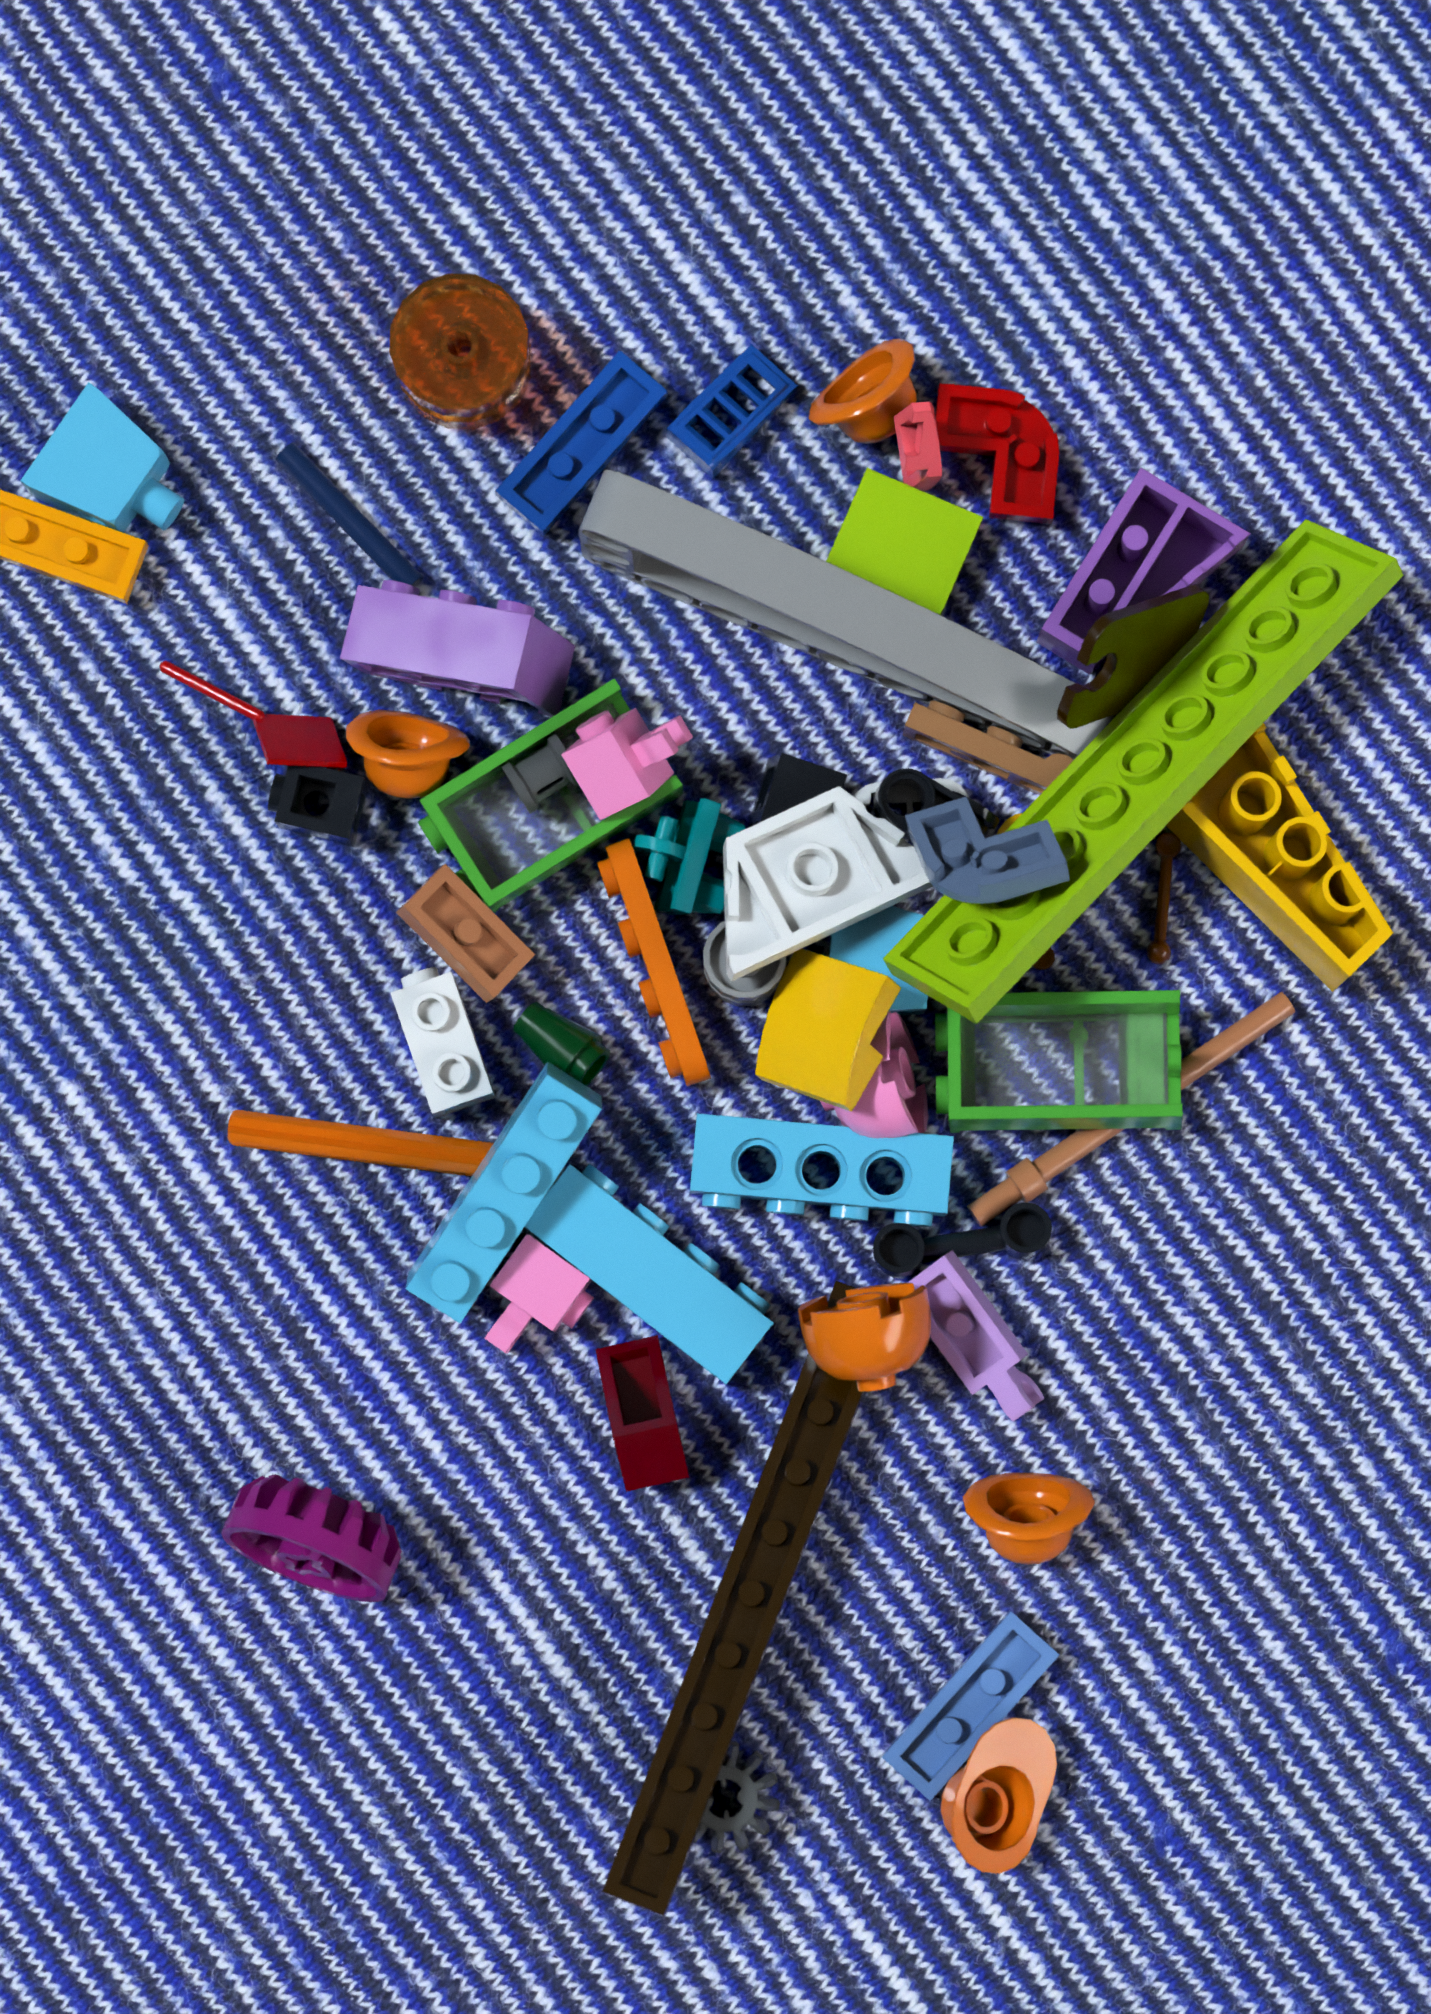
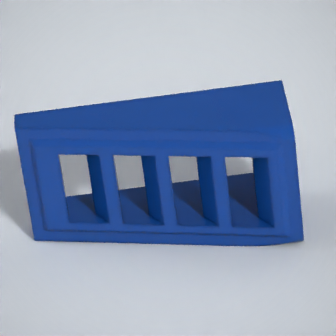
(695, 446)

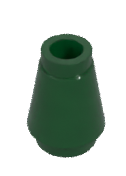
(562, 1042)

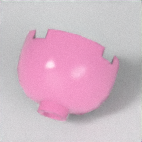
(890, 1101)

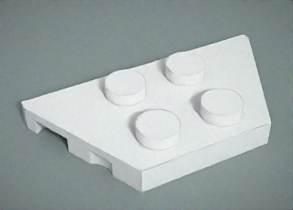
(811, 877)

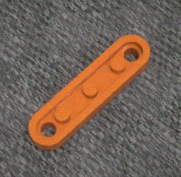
(644, 937)

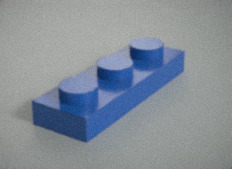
(581, 443)

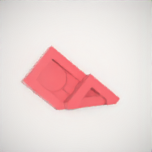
(918, 445)

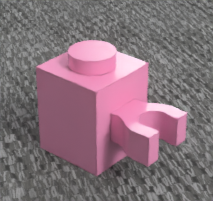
(623, 760)
(539, 1288)

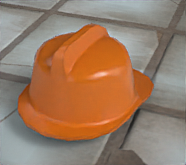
(1000, 1795)

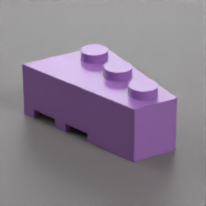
(1146, 549)
(457, 645)

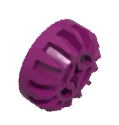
(314, 1538)

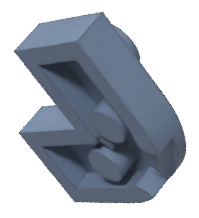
(981, 868)

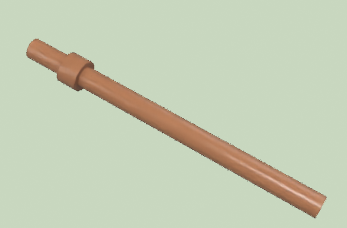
(1029, 1178)

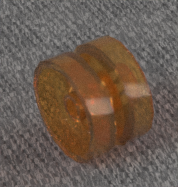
(435, 326)

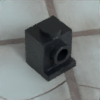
(345, 795)

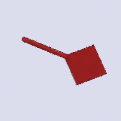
(283, 738)

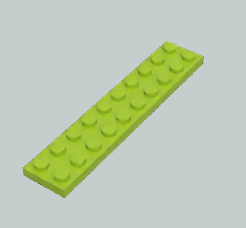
(1154, 760)

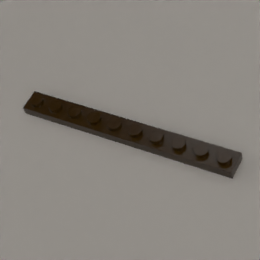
(734, 1638)

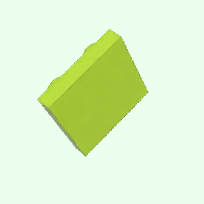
(904, 540)

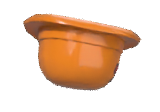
(869, 393)
(405, 751)
(1028, 1514)

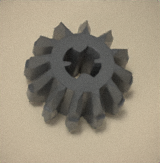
(746, 1796)

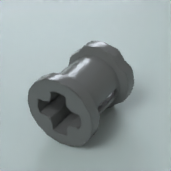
(540, 774)

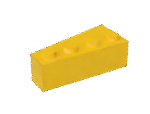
(1280, 861)

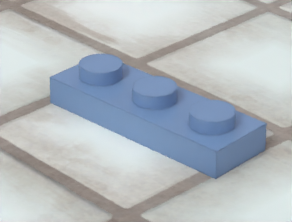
(969, 1704)

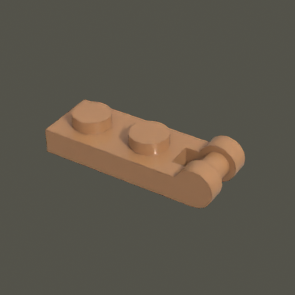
(993, 752)

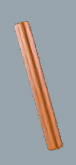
(356, 1143)

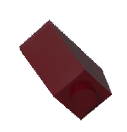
(641, 1413)

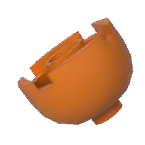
(868, 1333)

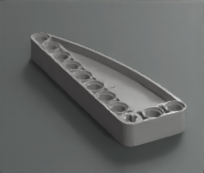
(822, 611)

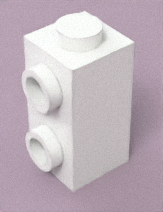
(442, 1042)

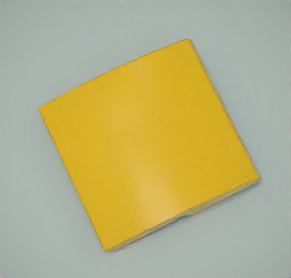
(823, 1028)

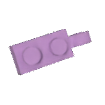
(976, 1336)

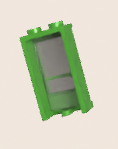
(494, 835)
(1063, 1062)

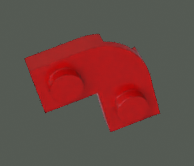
(1012, 431)

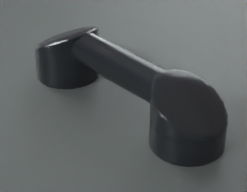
(1022, 1235)

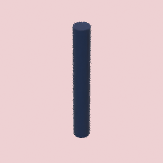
(347, 516)

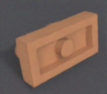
(465, 933)

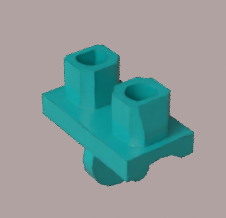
(680, 854)

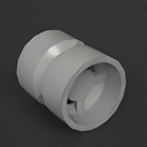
(746, 990)

